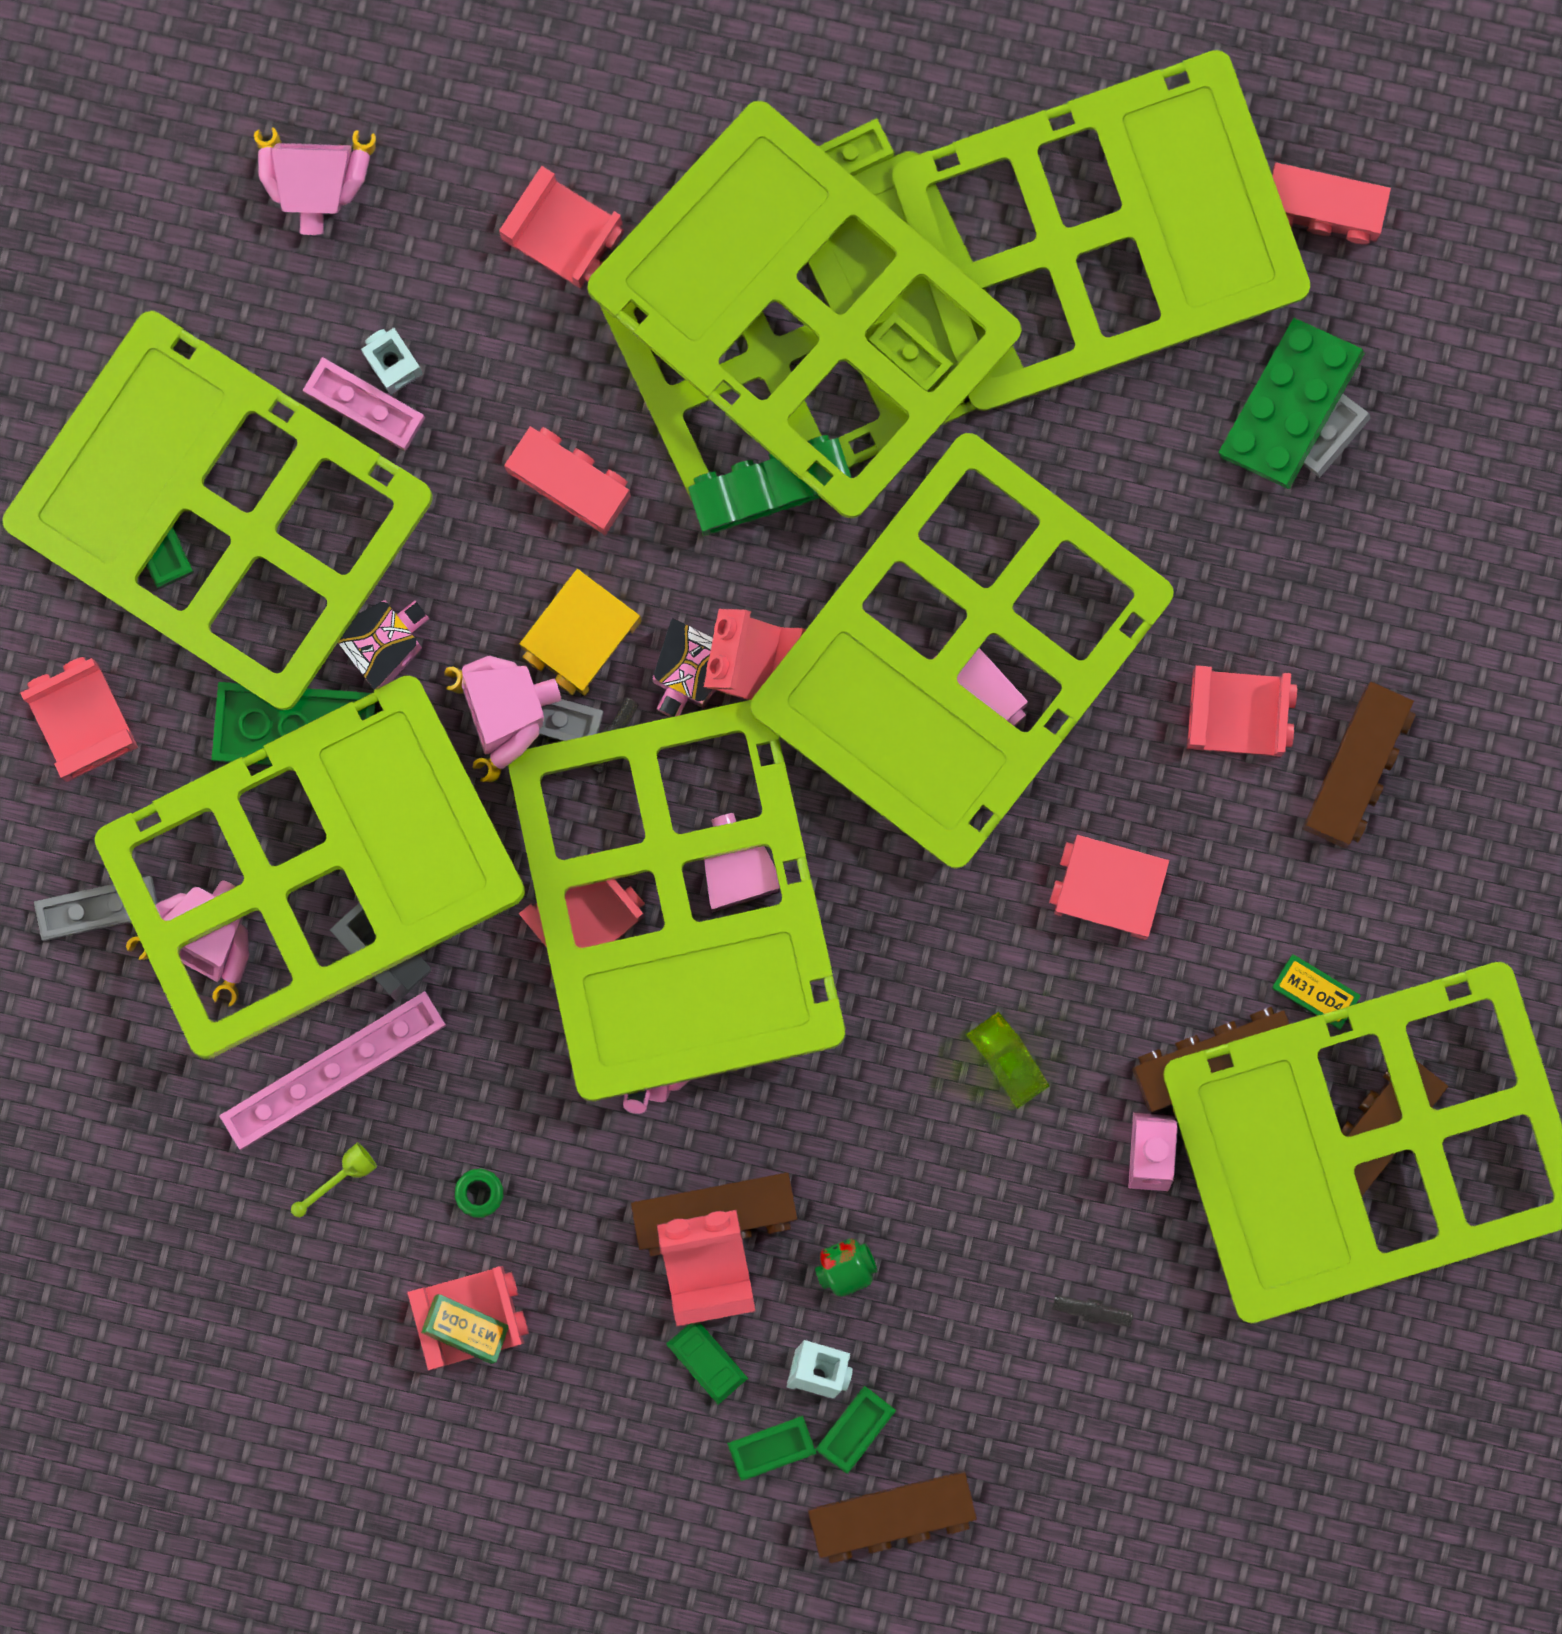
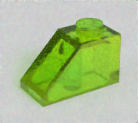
(1008, 1059)

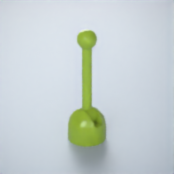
(355, 1162)

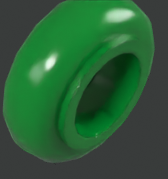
(496, 1193)

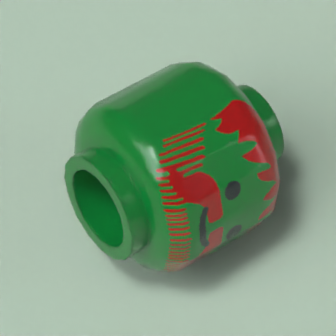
(846, 1267)

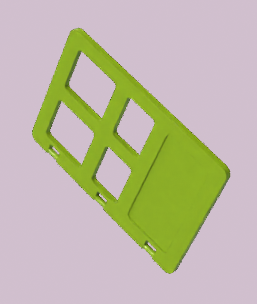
(1190, 200)
(734, 244)
(843, 272)
(141, 459)
(902, 723)
(393, 820)
(696, 991)
(1283, 1173)

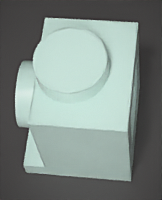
(389, 343)
(816, 1356)

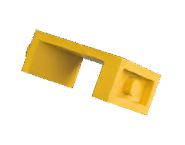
(578, 633)

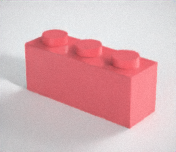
(1331, 203)
(568, 479)

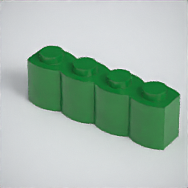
(758, 489)

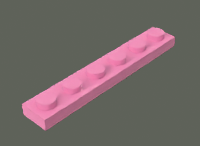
(332, 1070)

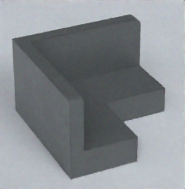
(357, 933)

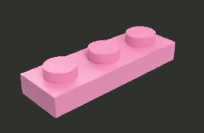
(363, 404)

